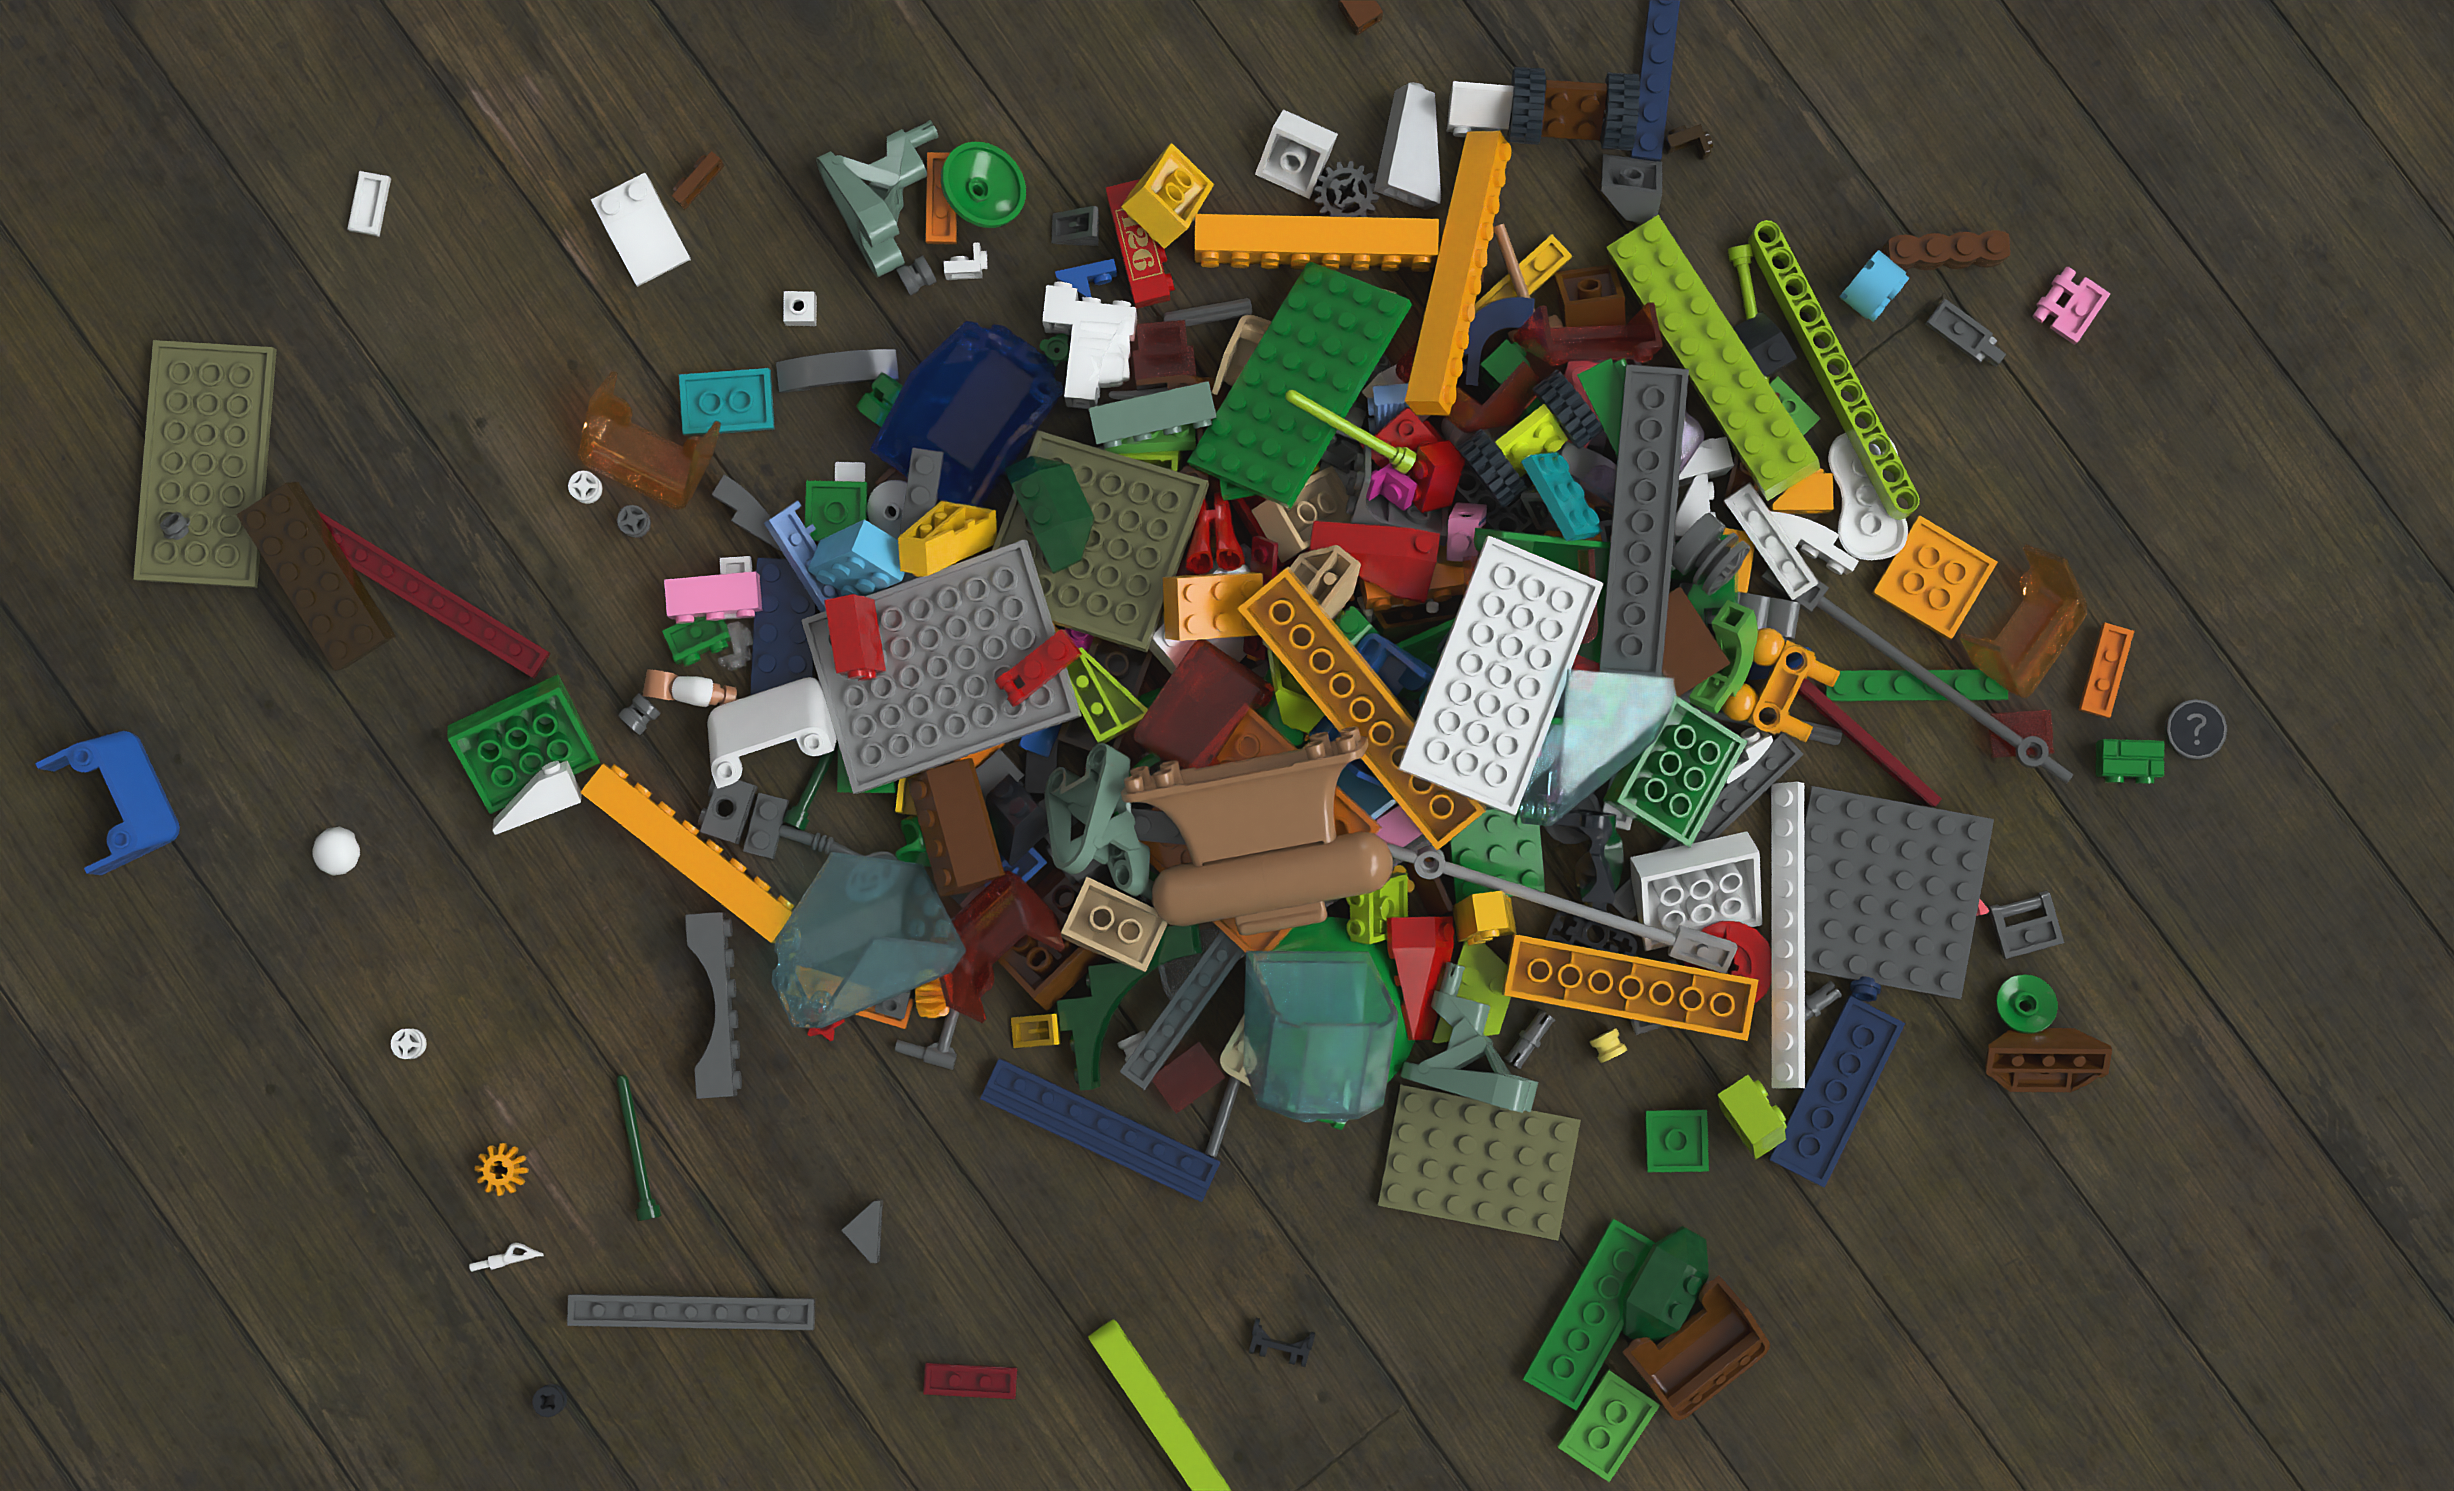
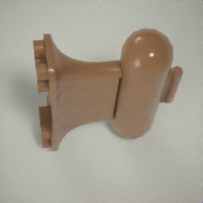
(1261, 838)

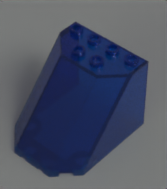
(976, 403)

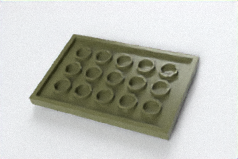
(1478, 1162)

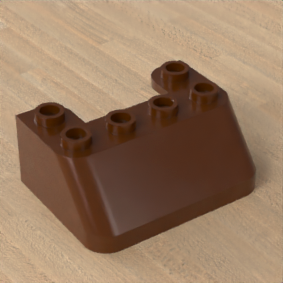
(1703, 1354)

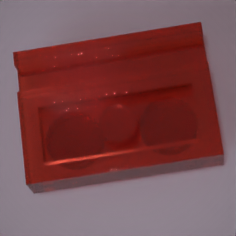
(2025, 725)
(1187, 1077)

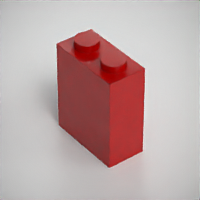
(855, 636)

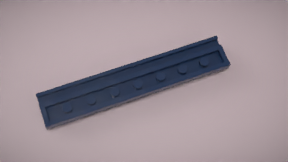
(1100, 1130)

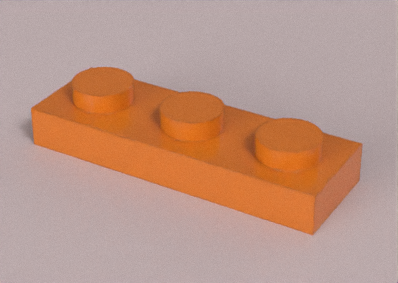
(940, 217)
(2106, 670)

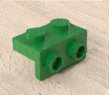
(693, 639)

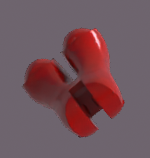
(1228, 551)

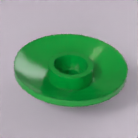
(2033, 993)

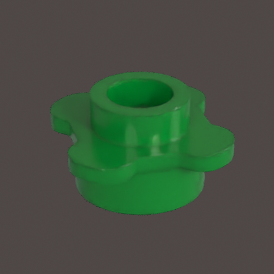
(1060, 342)

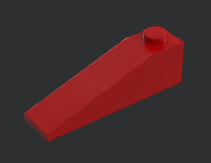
(1421, 954)

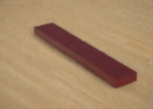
(1868, 744)

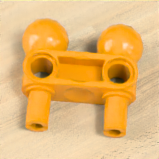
(1779, 686)

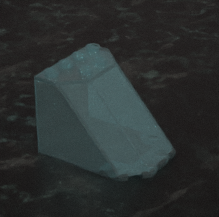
(1603, 729)
(861, 939)

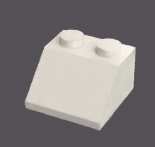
(1479, 108)
(1296, 154)

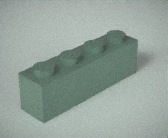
(1152, 413)

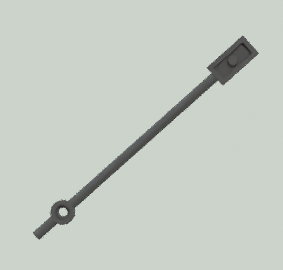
(1815, 597)

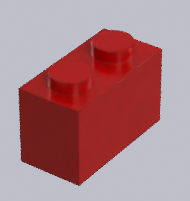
(1436, 475)

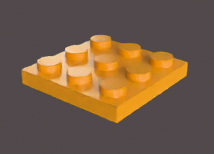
(1934, 578)

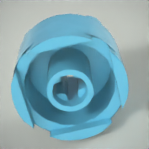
(1873, 284)

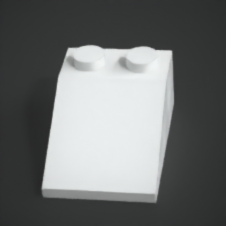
(641, 229)

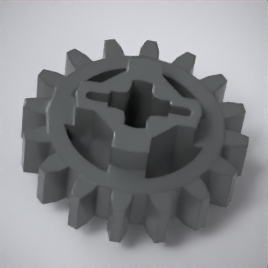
(1338, 187)

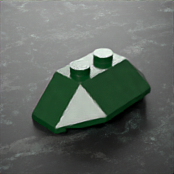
(1053, 508)
(1666, 1286)

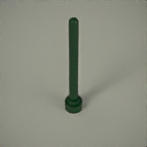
(798, 815)
(647, 1206)

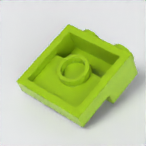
(1371, 910)

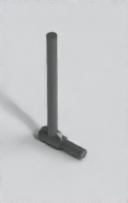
(935, 1054)

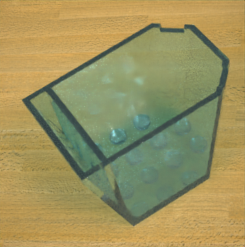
(1317, 1033)

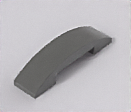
(835, 369)

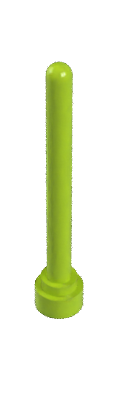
(1741, 259)
(1400, 457)

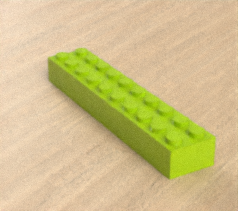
(1716, 358)

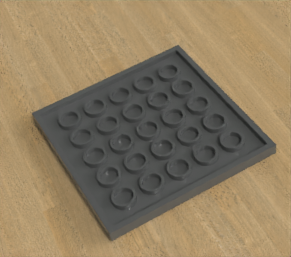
(1891, 890)

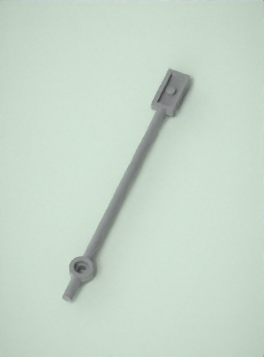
(1685, 944)

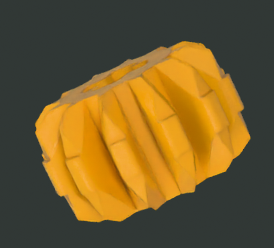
(930, 1000)
(494, 1177)

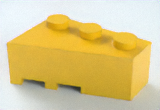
(946, 537)
(1484, 917)

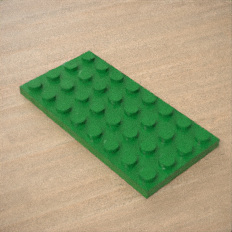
(1319, 346)

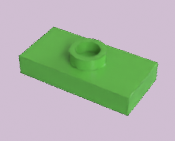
(1799, 411)

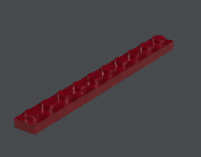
(438, 601)

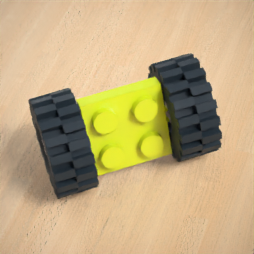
(1538, 433)

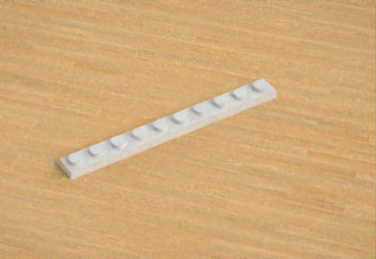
(1788, 936)

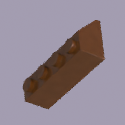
(956, 827)

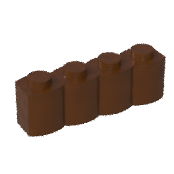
(1952, 252)

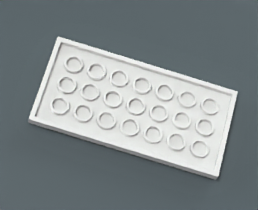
(1500, 676)

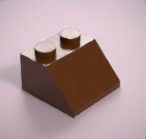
(1590, 297)

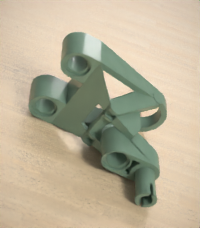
(875, 209)
(1093, 803)
(1466, 1046)

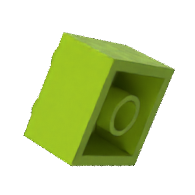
(1752, 1116)

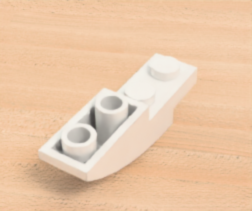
(1816, 541)

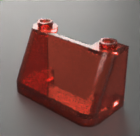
(1201, 707)

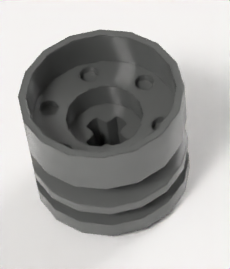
(1714, 558)

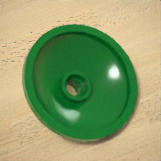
(990, 174)

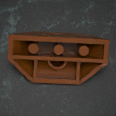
(2047, 1060)

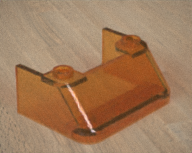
(639, 456)
(2037, 630)

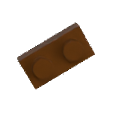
(704, 171)

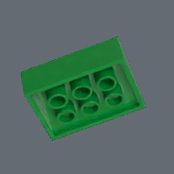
(517, 737)
(1678, 775)

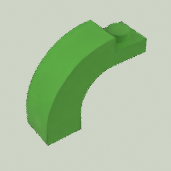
(1737, 636)

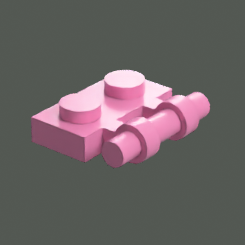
(2079, 310)

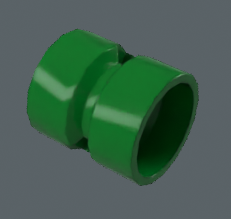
(880, 401)

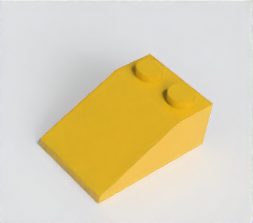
(1168, 196)

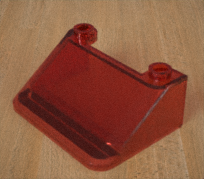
(1636, 340)

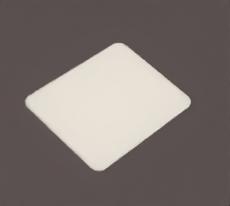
(850, 471)

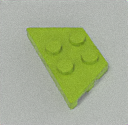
(1481, 983)

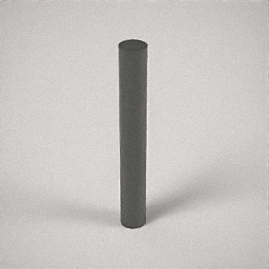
(1223, 1116)

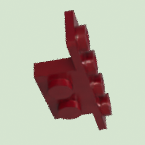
(1263, 560)

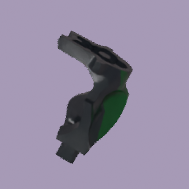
(1601, 866)

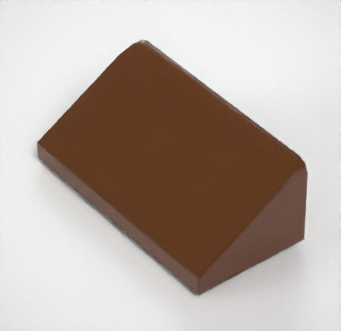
(1431, 892)

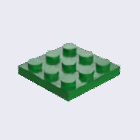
(1500, 848)

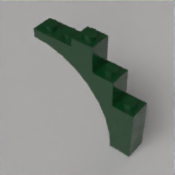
(1109, 984)

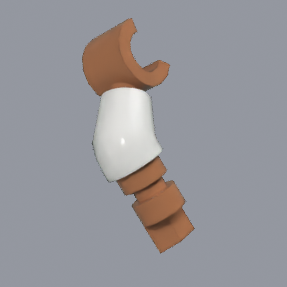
(687, 689)

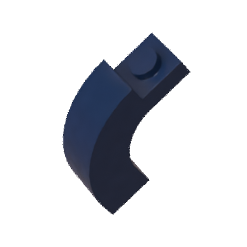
(1487, 320)

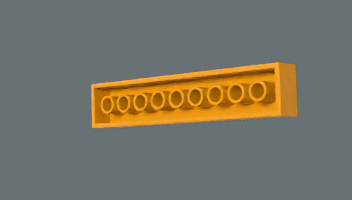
(1353, 696)

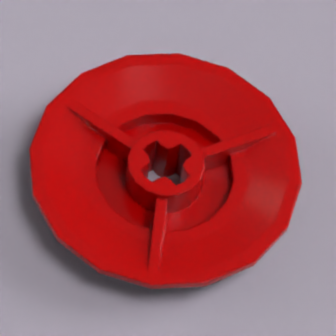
(1752, 957)

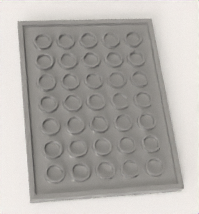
(942, 653)

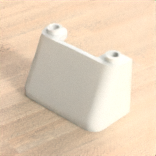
(766, 720)

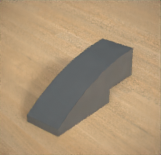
(749, 514)

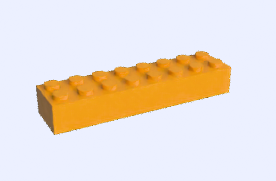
(1317, 239)
(1630, 987)

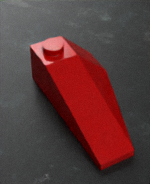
(1389, 556)

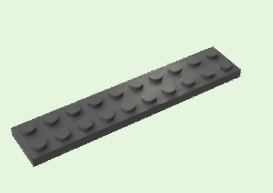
(1643, 520)

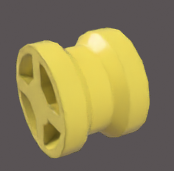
(1608, 1045)

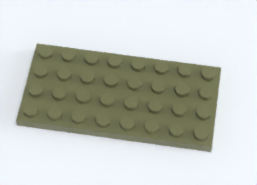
(204, 460)

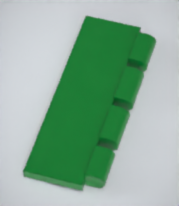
(1605, 391)

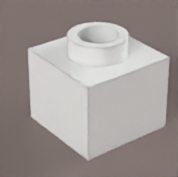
(807, 315)

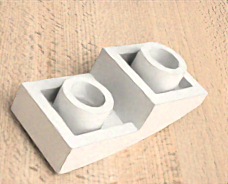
(1756, 746)

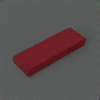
(970, 1380)

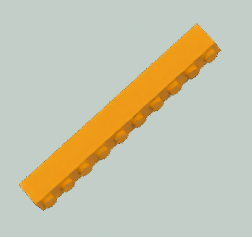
(1458, 273)

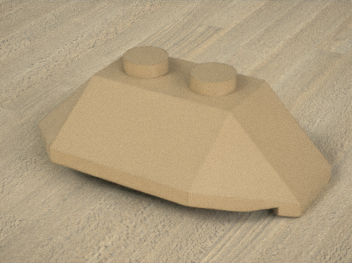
(1329, 577)

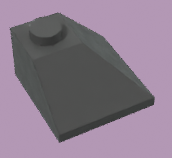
(1632, 186)

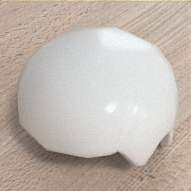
(336, 851)

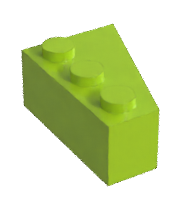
(1103, 700)

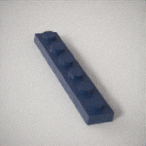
(1655, 78)

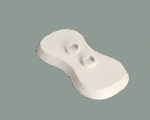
(1863, 524)

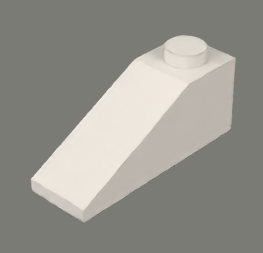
(544, 794)

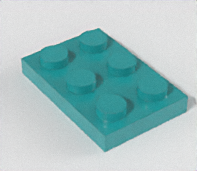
(734, 398)
(1562, 496)

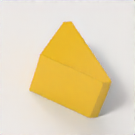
(1035, 1031)

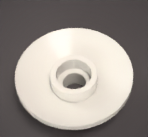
(883, 496)

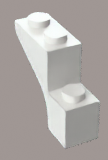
(1693, 506)

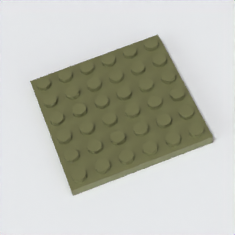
(1135, 541)

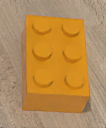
(1208, 605)

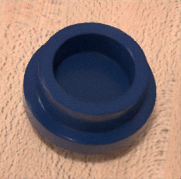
(1865, 989)

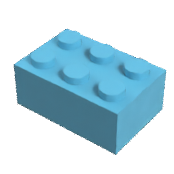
(857, 560)

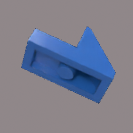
(1080, 276)

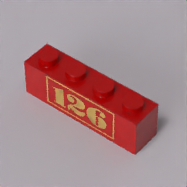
(1139, 252)

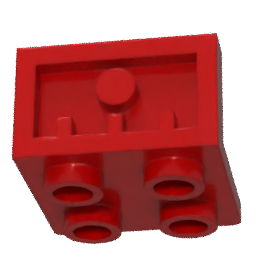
(1403, 431)

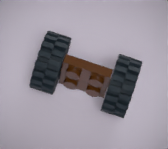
(1574, 109)

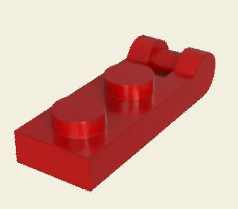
(1039, 667)

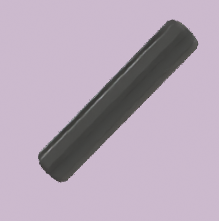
(1211, 312)

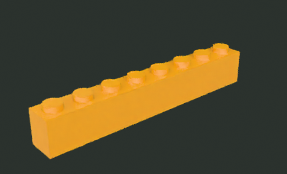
(688, 852)

